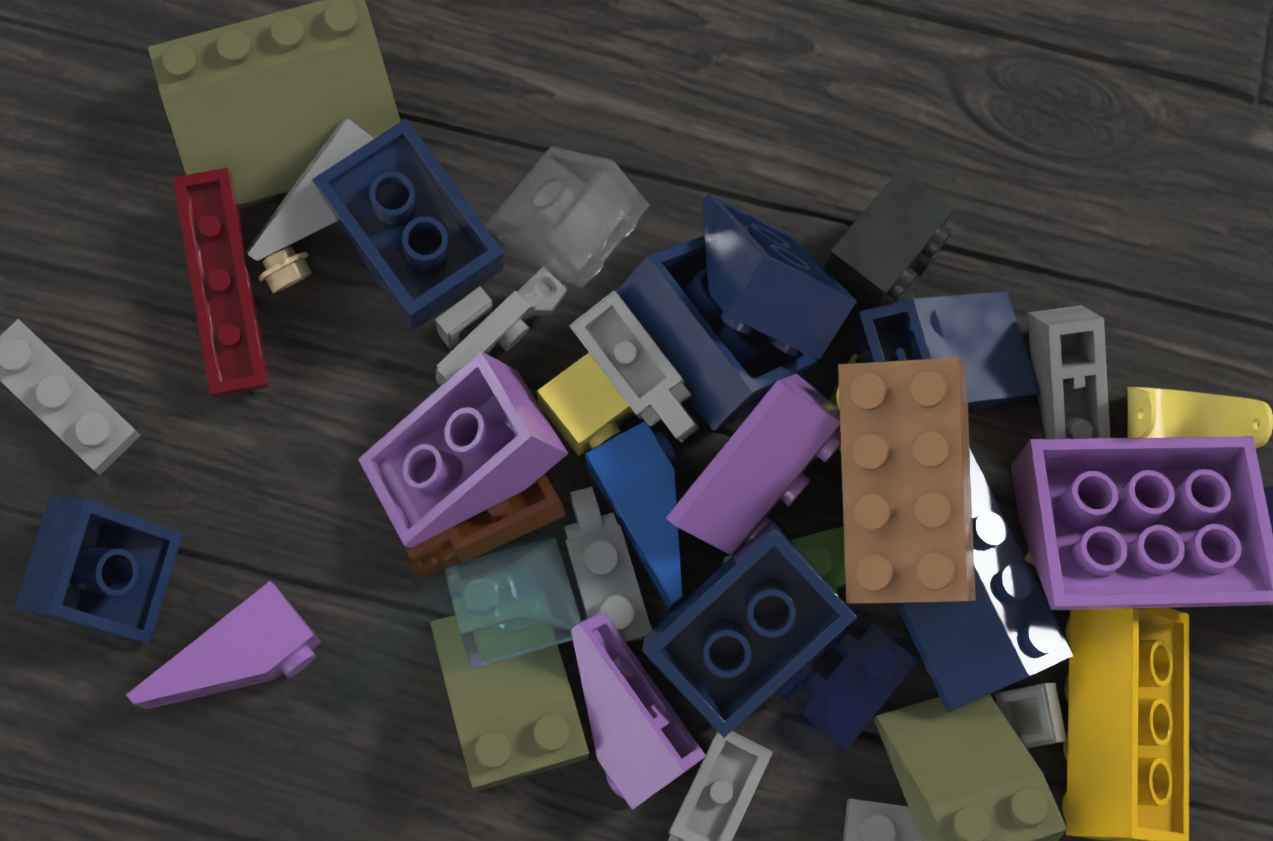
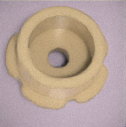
(285, 269)

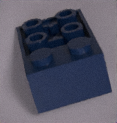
(967, 327)

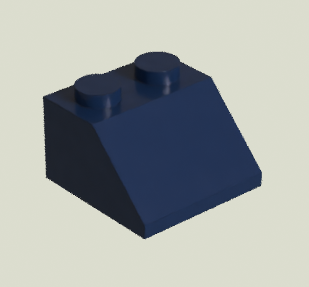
(98, 569)

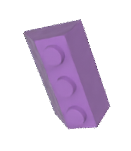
(760, 466)

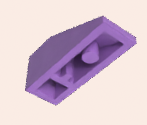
(241, 650)
(630, 720)

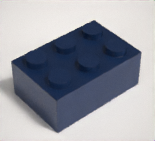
(719, 364)
(748, 629)

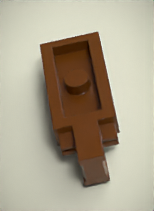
(488, 529)

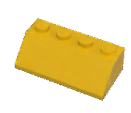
(1127, 725)

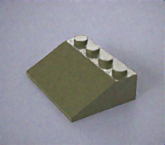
(273, 92)

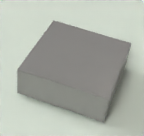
(463, 317)
(1034, 714)

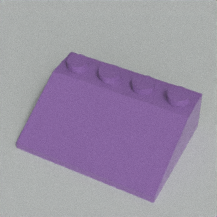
(1146, 521)

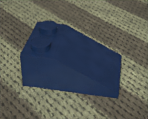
(410, 224)
(770, 282)

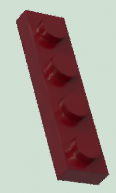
(221, 282)

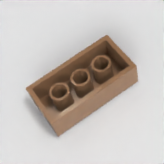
(906, 481)

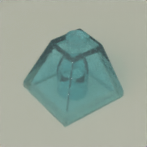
(512, 602)

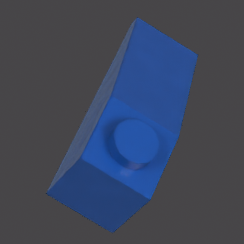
(639, 487)

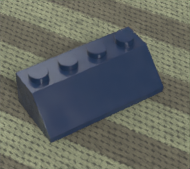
(1002, 634)

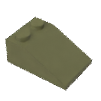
(509, 713)
(968, 774)

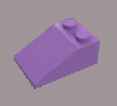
(461, 451)

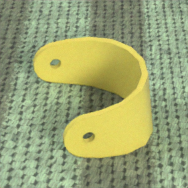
(1196, 414)

